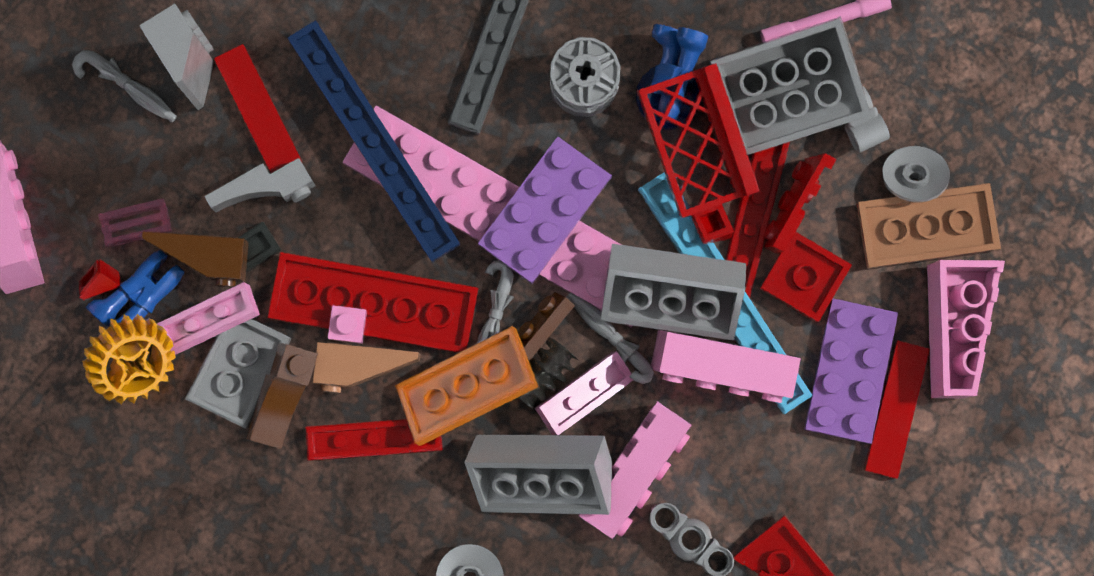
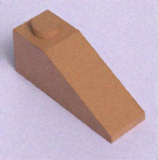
(351, 365)

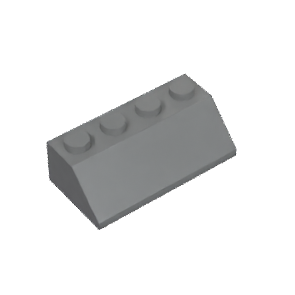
(182, 51)
(673, 291)
(541, 473)

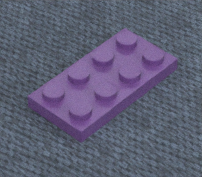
(544, 210)
(851, 371)

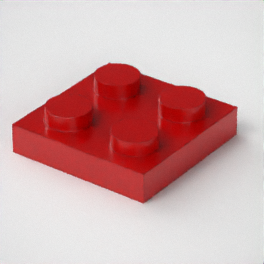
(806, 277)

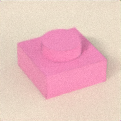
(347, 324)

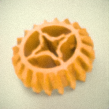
(133, 374)

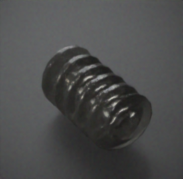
(548, 370)

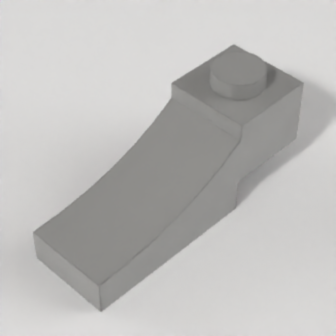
(289, 182)

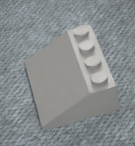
(793, 85)

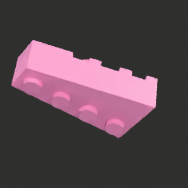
(18, 254)
(959, 321)
(726, 365)
(639, 465)

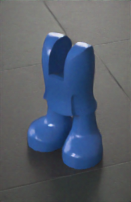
(679, 47)
(140, 289)

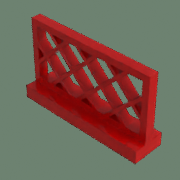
(725, 131)

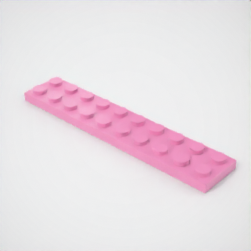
(474, 197)

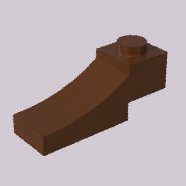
(281, 394)

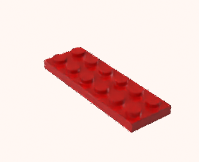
(396, 304)

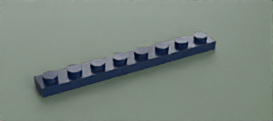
(374, 141)

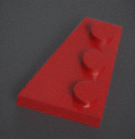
(802, 191)
(782, 552)

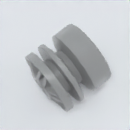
(584, 96)

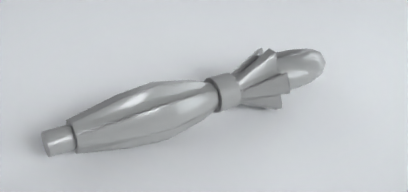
(138, 92)
(500, 299)
(626, 349)

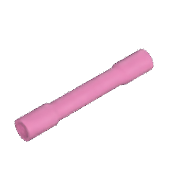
(848, 12)

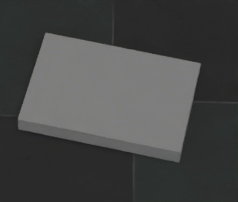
(236, 371)

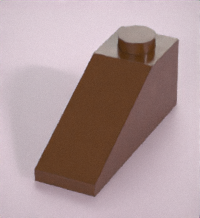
(214, 257)

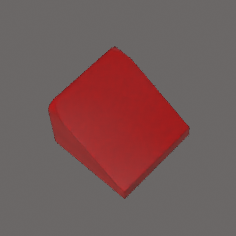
(713, 225)
(98, 280)

